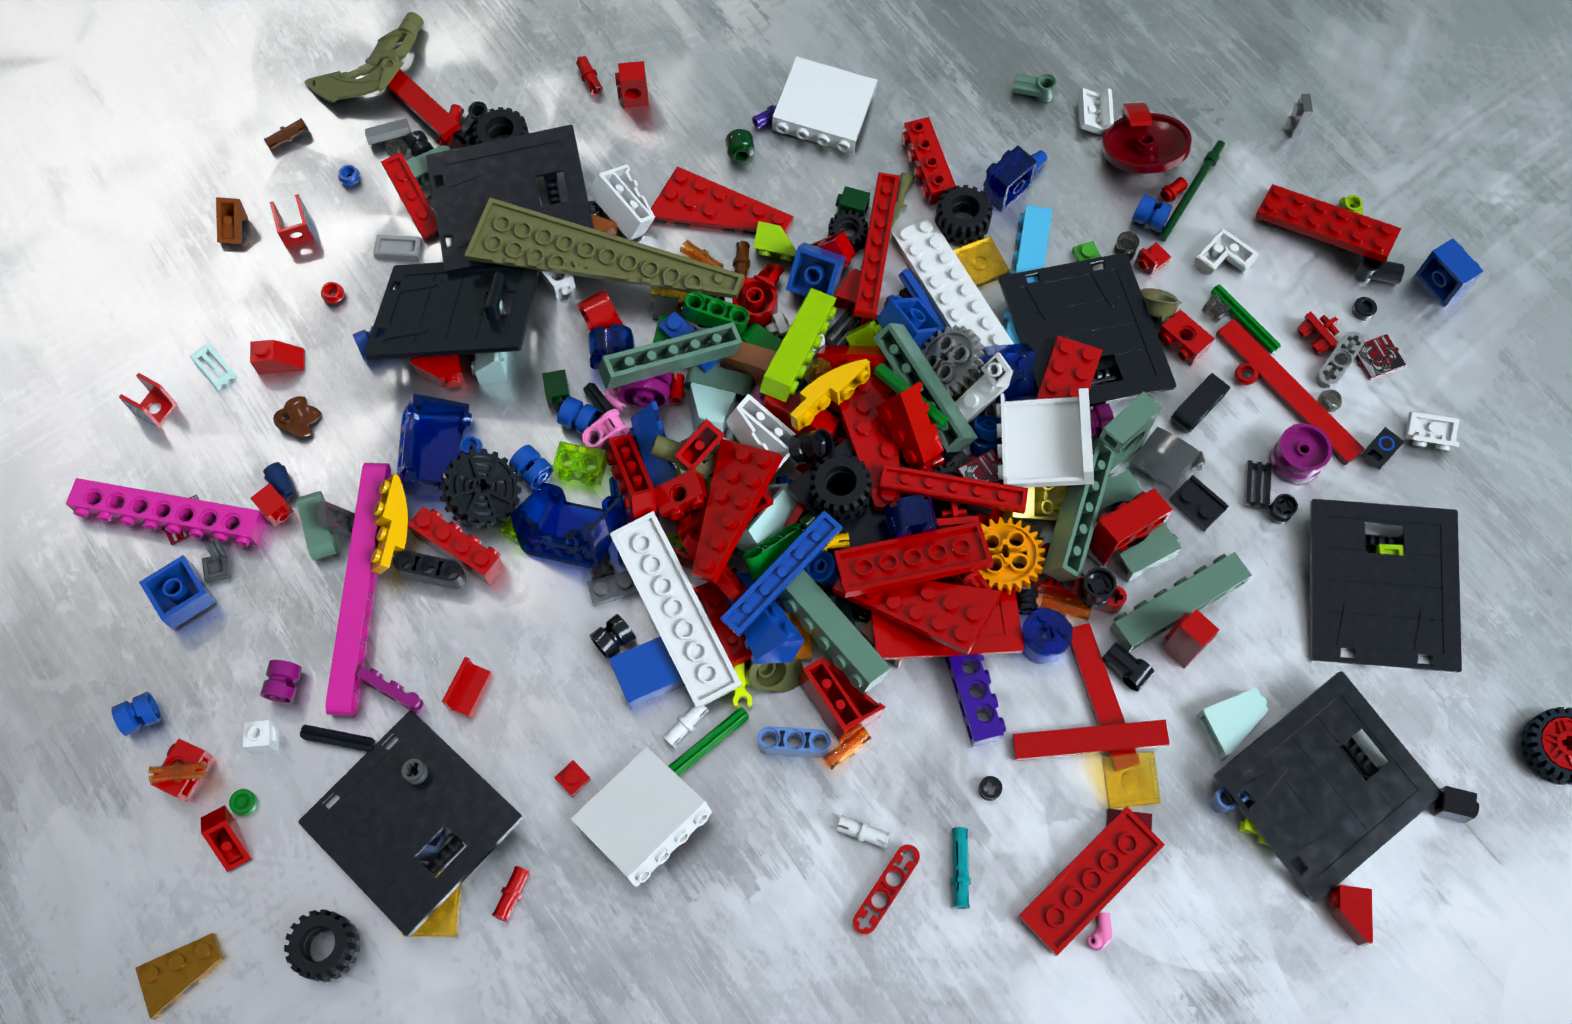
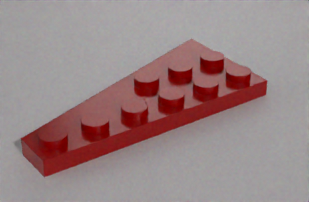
(712, 206)
(870, 436)
(734, 494)
(934, 609)

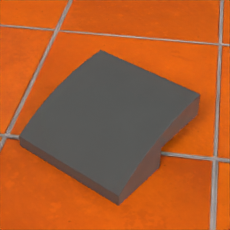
(1165, 457)

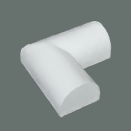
(1225, 247)

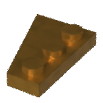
(172, 973)

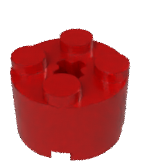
(759, 299)
(598, 311)

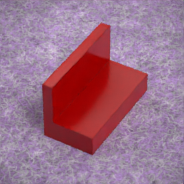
(466, 688)

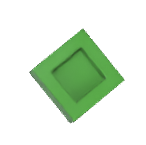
(1085, 251)

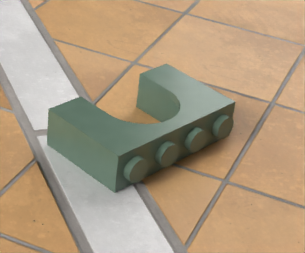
(1130, 428)
(1155, 548)

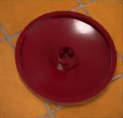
(1147, 147)

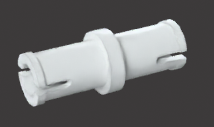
(684, 724)
(863, 832)

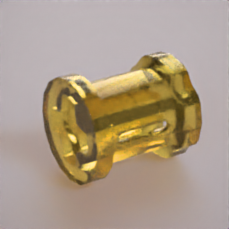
(820, 365)

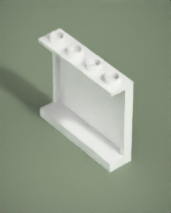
(823, 104)
(1045, 441)
(642, 816)

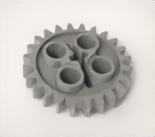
(955, 357)

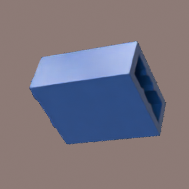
(646, 672)

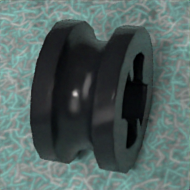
(983, 784)

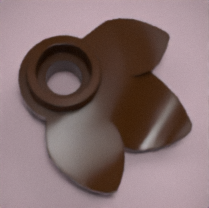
(299, 417)

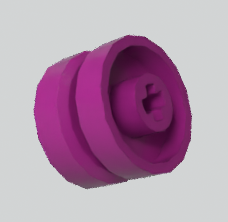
(646, 391)
(1301, 453)

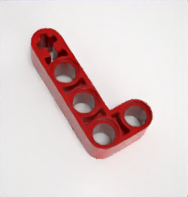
(1055, 589)

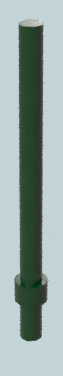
(1209, 161)

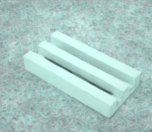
(222, 378)

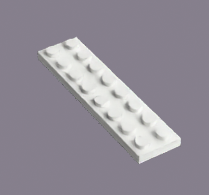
(948, 282)
(675, 610)

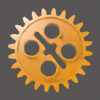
(1009, 576)

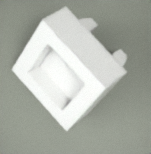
(781, 326)

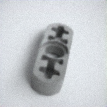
(1340, 369)

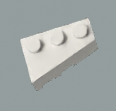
(622, 202)
(759, 428)

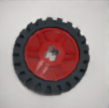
(1550, 744)

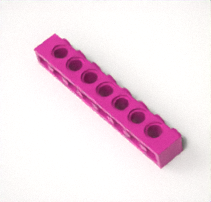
(86, 493)

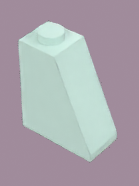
(710, 404)
(1232, 720)

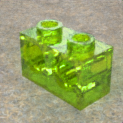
(582, 457)

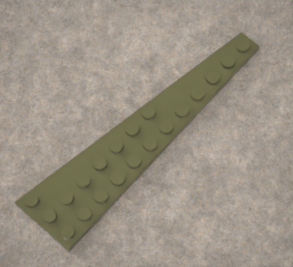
(550, 244)

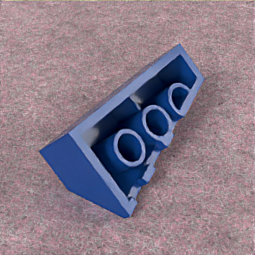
(644, 429)
(772, 634)

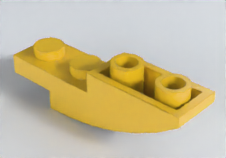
(834, 386)
(393, 518)

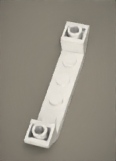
(984, 391)

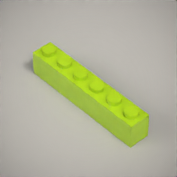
(798, 345)

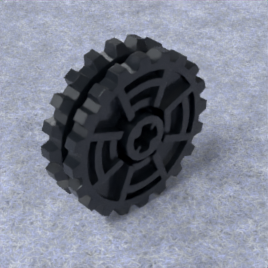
(468, 501)

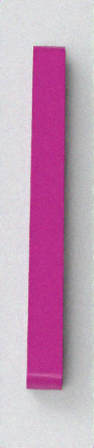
(356, 596)

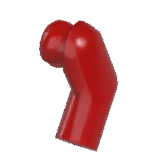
(932, 464)

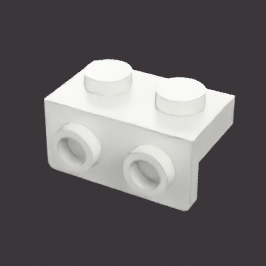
(1095, 110)
(1432, 429)

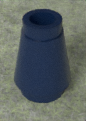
(279, 478)

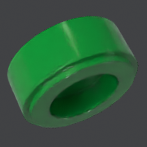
(243, 802)

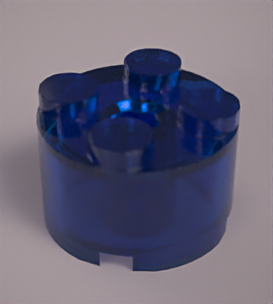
(608, 341)
(910, 516)
(1053, 625)

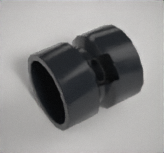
(811, 446)
(1097, 588)
(613, 636)

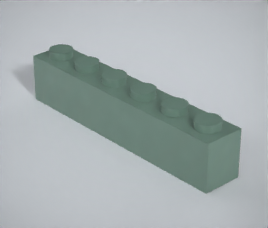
(669, 355)
(913, 367)
(1078, 519)
(1166, 609)
(834, 633)

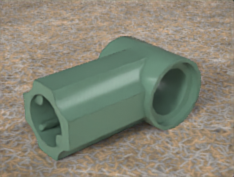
(1041, 87)

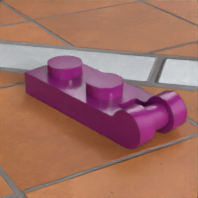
(391, 690)

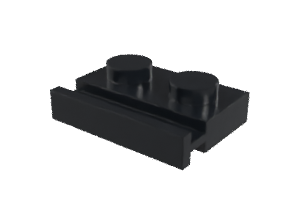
(1198, 503)

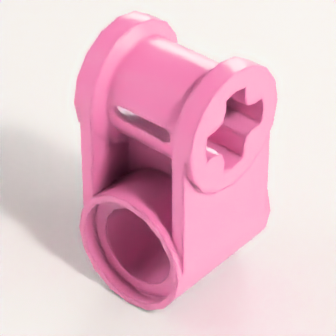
(607, 426)

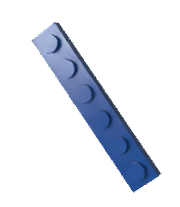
(781, 573)

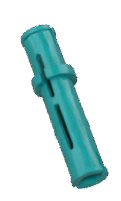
(960, 868)

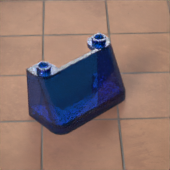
(429, 442)
(566, 530)

